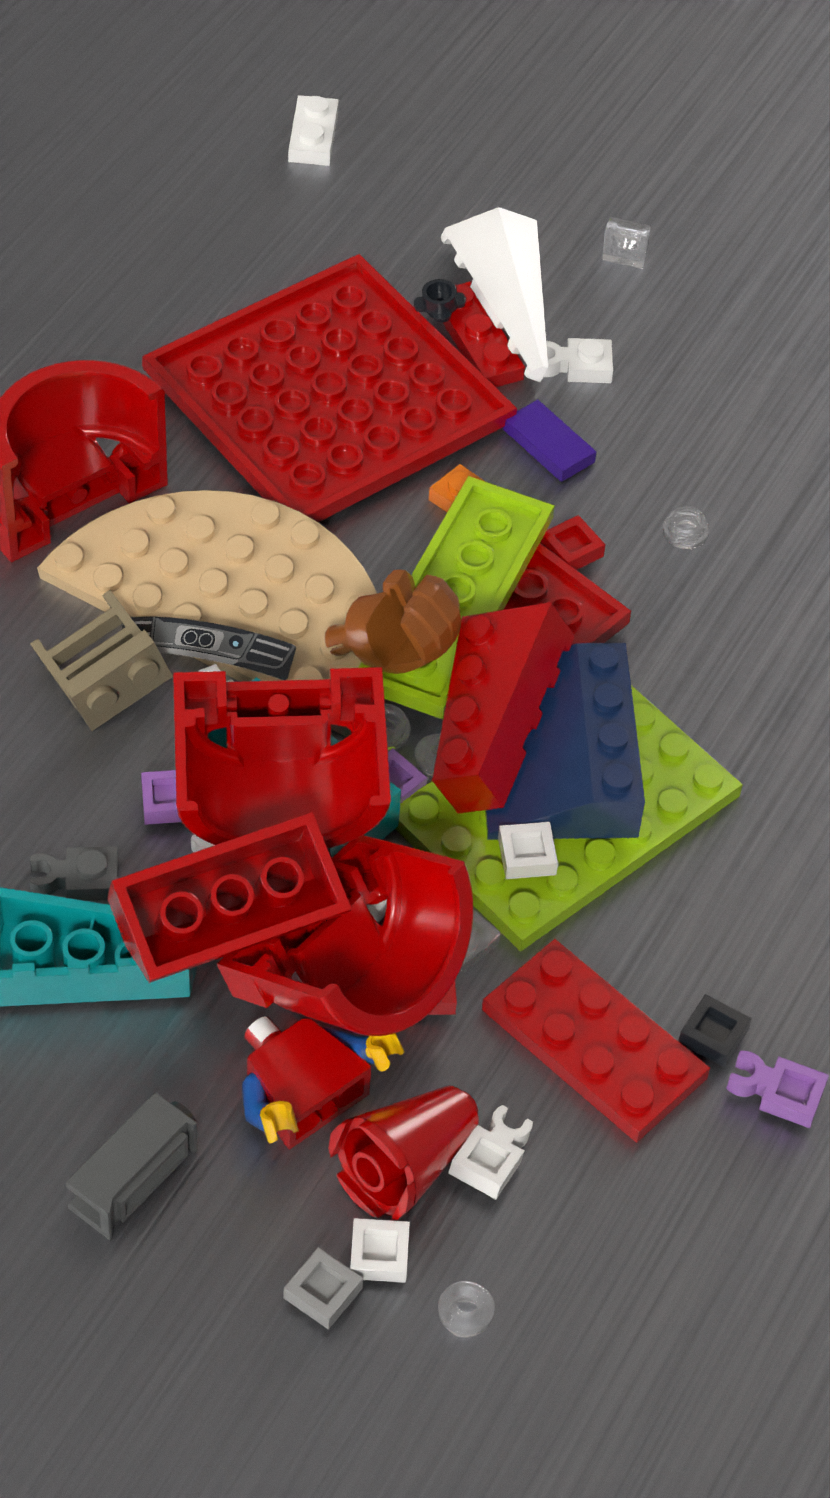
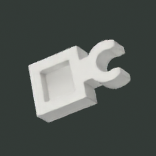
(582, 360)
(491, 1155)

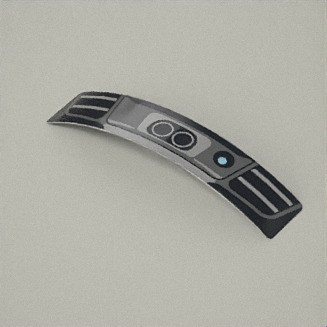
(219, 644)

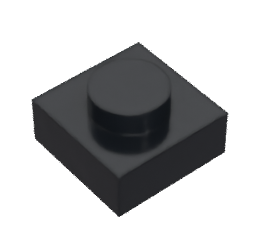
(714, 1030)

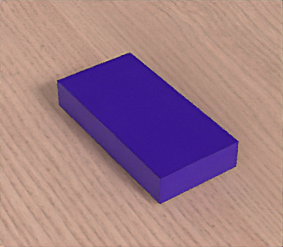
(550, 440)

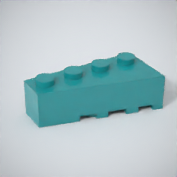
(70, 954)

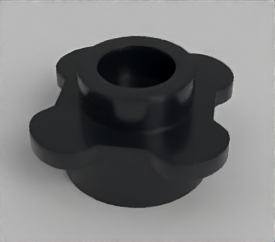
(439, 300)

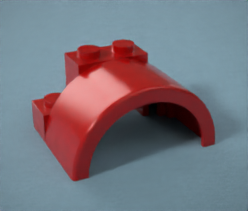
(52, 453)
(281, 754)
(351, 966)

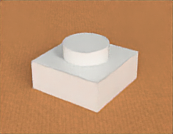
(527, 850)
(380, 1249)

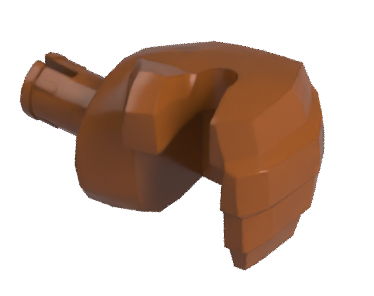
(400, 625)

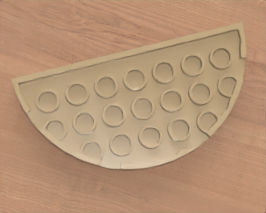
(220, 563)

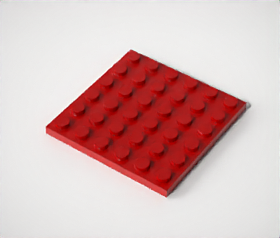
(328, 390)

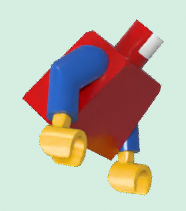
(307, 1076)

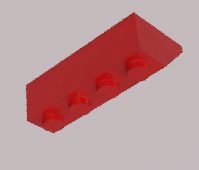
(227, 897)

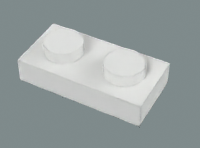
(313, 130)

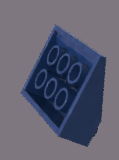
(583, 755)

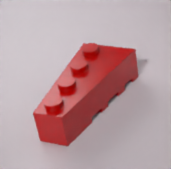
(494, 701)

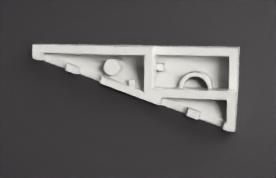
(506, 274)

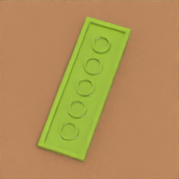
(481, 557)

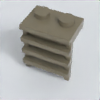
(111, 673)

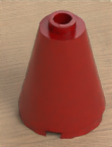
(401, 1148)

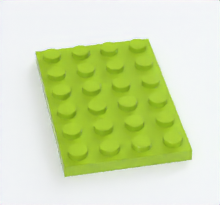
(680, 793)

